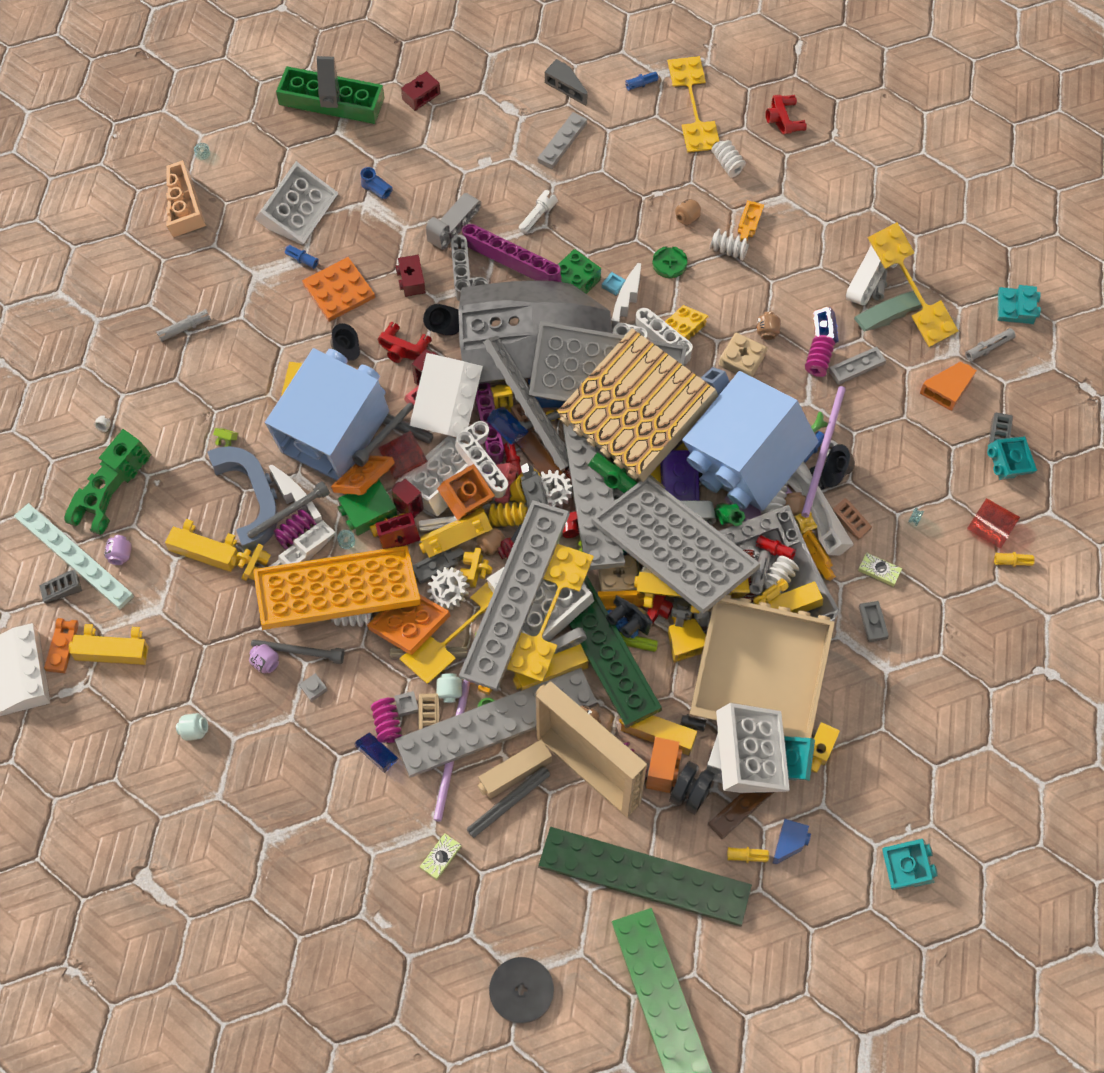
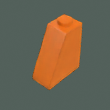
(949, 385)

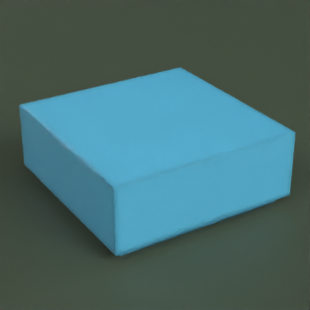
(613, 283)

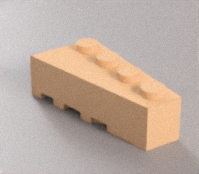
(183, 205)

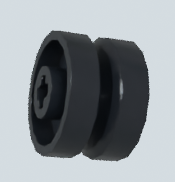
(695, 789)

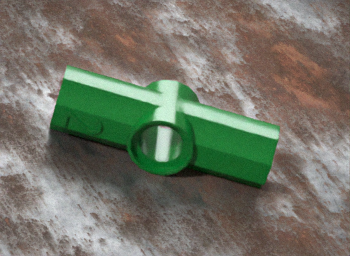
(612, 474)
(729, 514)

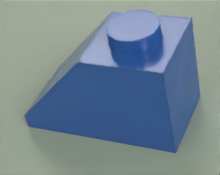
(791, 840)

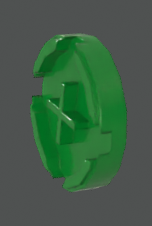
(669, 262)

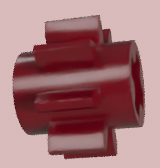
(505, 548)

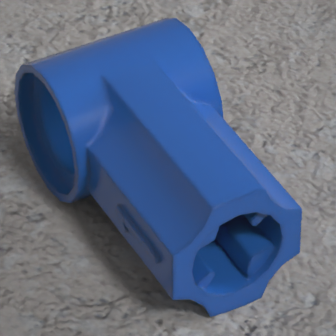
(372, 182)

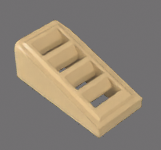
(428, 698)

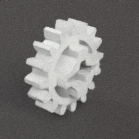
(559, 494)
(447, 579)

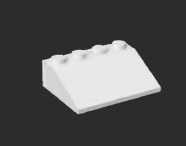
(296, 204)
(445, 395)
(442, 464)
(567, 608)
(22, 670)
(752, 749)

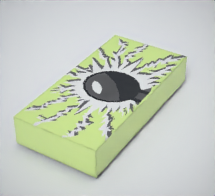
(880, 569)
(440, 856)

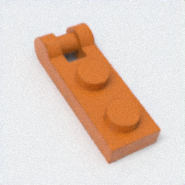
(59, 654)

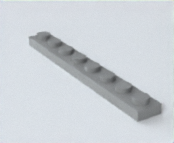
(529, 403)

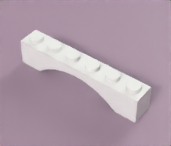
(830, 530)

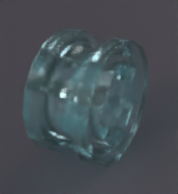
(201, 155)
(916, 516)
(346, 545)

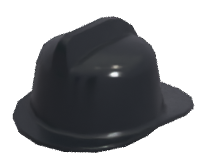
(442, 319)
(345, 341)
(838, 464)

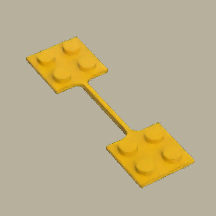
(697, 135)
(933, 319)
(533, 653)
(432, 655)

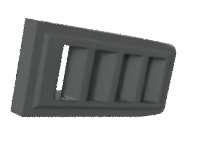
(1000, 421)
(71, 589)

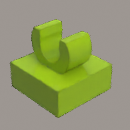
(224, 434)

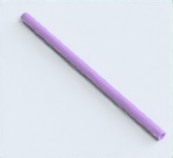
(823, 452)
(449, 766)

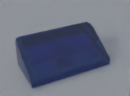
(826, 323)
(506, 425)
(376, 752)

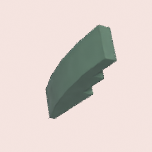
(885, 312)

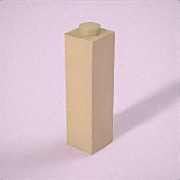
(514, 769)

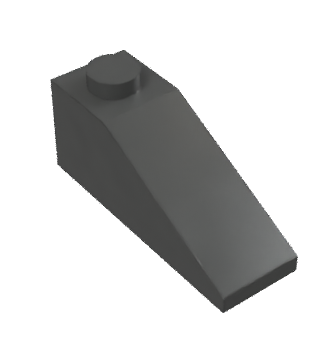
(563, 79)
(327, 82)

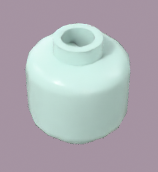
(449, 687)
(192, 726)

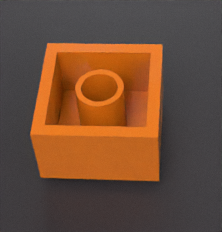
(465, 492)
(662, 769)

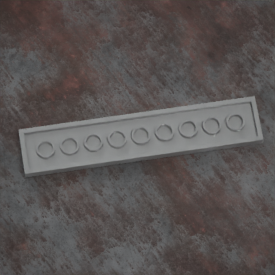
(590, 498)
(514, 595)
(484, 725)

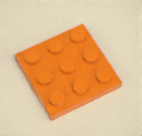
(338, 289)
(409, 625)

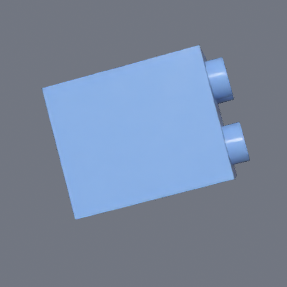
(328, 413)
(750, 442)

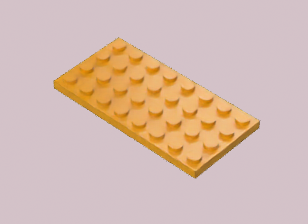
(335, 587)

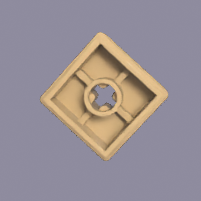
(741, 345)
(610, 582)

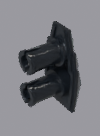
(636, 616)

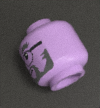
(117, 550)
(264, 658)

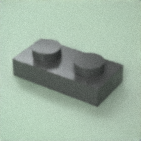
(873, 621)

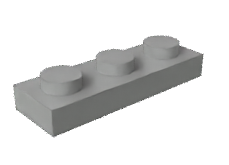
(857, 365)

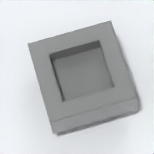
(313, 687)
(406, 704)

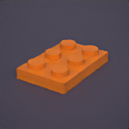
(360, 478)

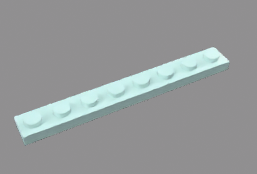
(74, 556)

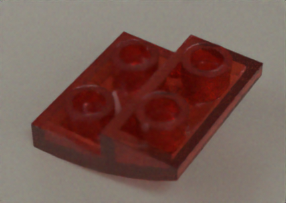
(405, 454)
(993, 523)

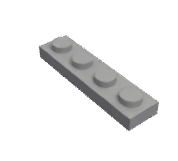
(562, 140)

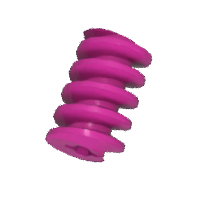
(819, 355)
(384, 720)

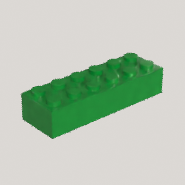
(357, 98)

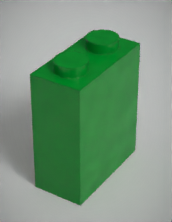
(366, 508)

